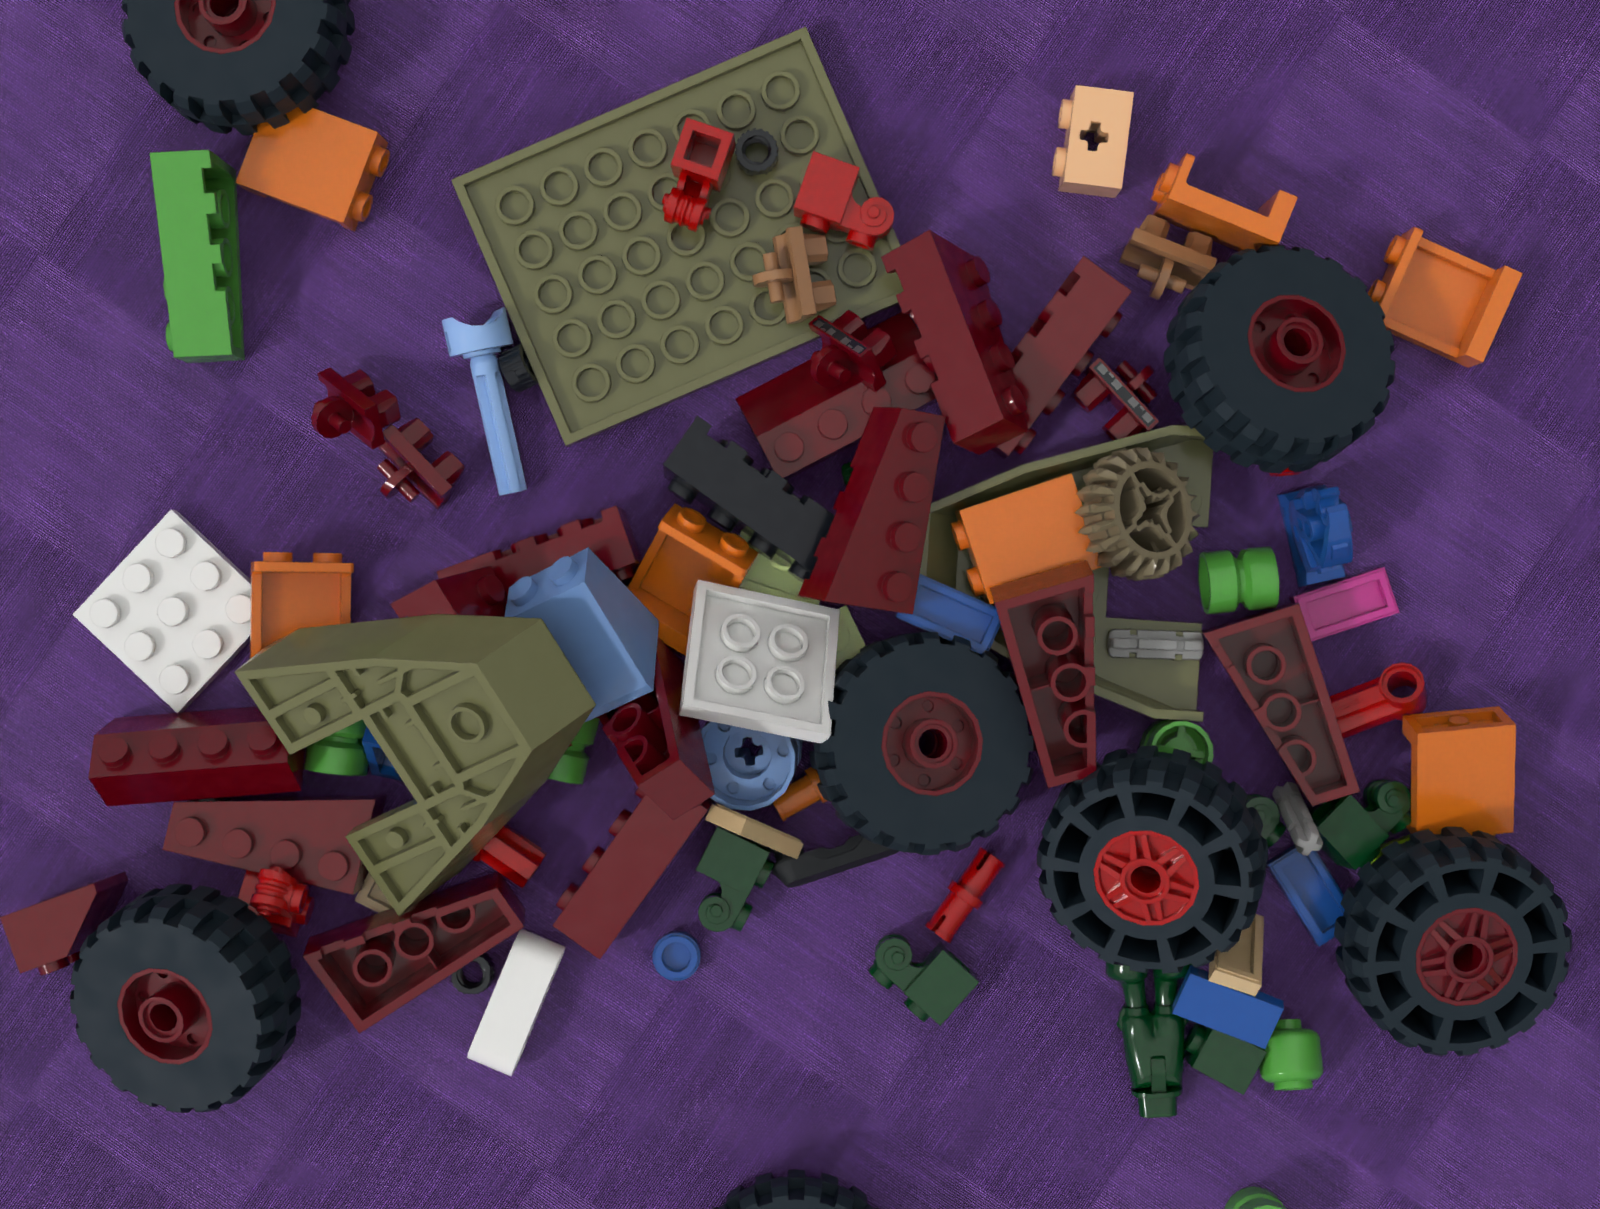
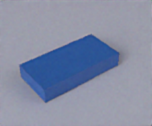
(953, 613)
(1309, 891)
(1227, 1009)

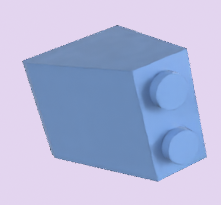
(596, 625)

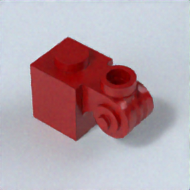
(701, 166)
(828, 203)
(278, 899)

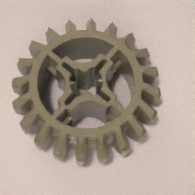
(1137, 514)

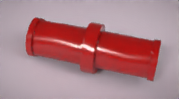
(965, 895)

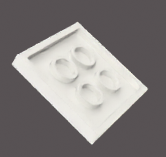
(172, 611)
(760, 662)

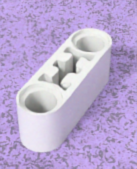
(516, 1002)

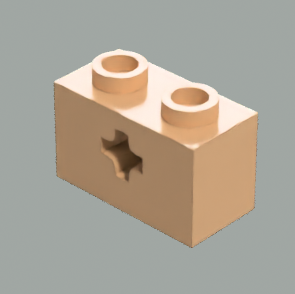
(1108, 117)

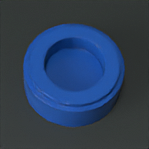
(676, 955)

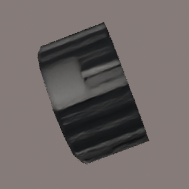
(752, 137)
(517, 369)
(465, 986)

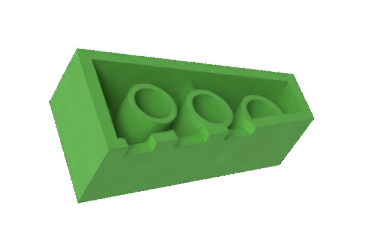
(199, 254)

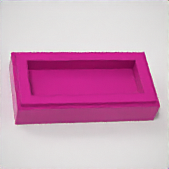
(1347, 603)

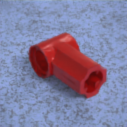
(1373, 703)
(512, 855)

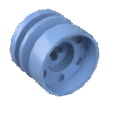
(744, 779)

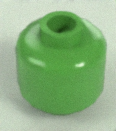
(1292, 1057)

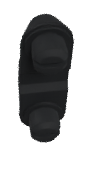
(827, 862)

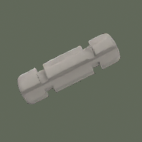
(1155, 644)
(1297, 818)

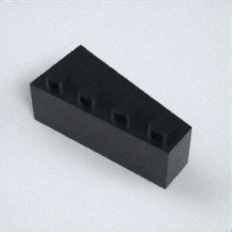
(745, 498)

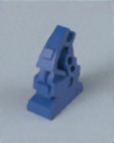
(1317, 533)

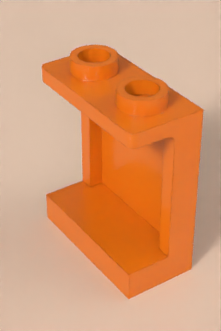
(316, 165)
(1217, 217)
(1442, 298)
(1022, 534)
(678, 557)
(297, 595)
(1462, 770)

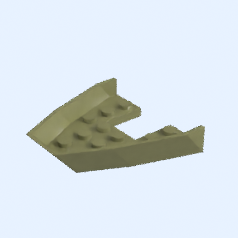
(1145, 685)
(458, 706)

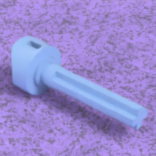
(480, 346)

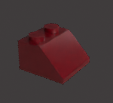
(54, 930)

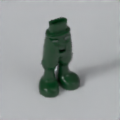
(1152, 1039)

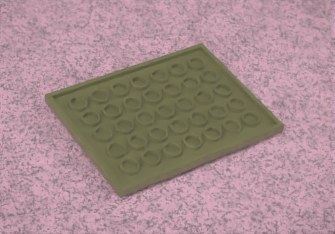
(644, 310)

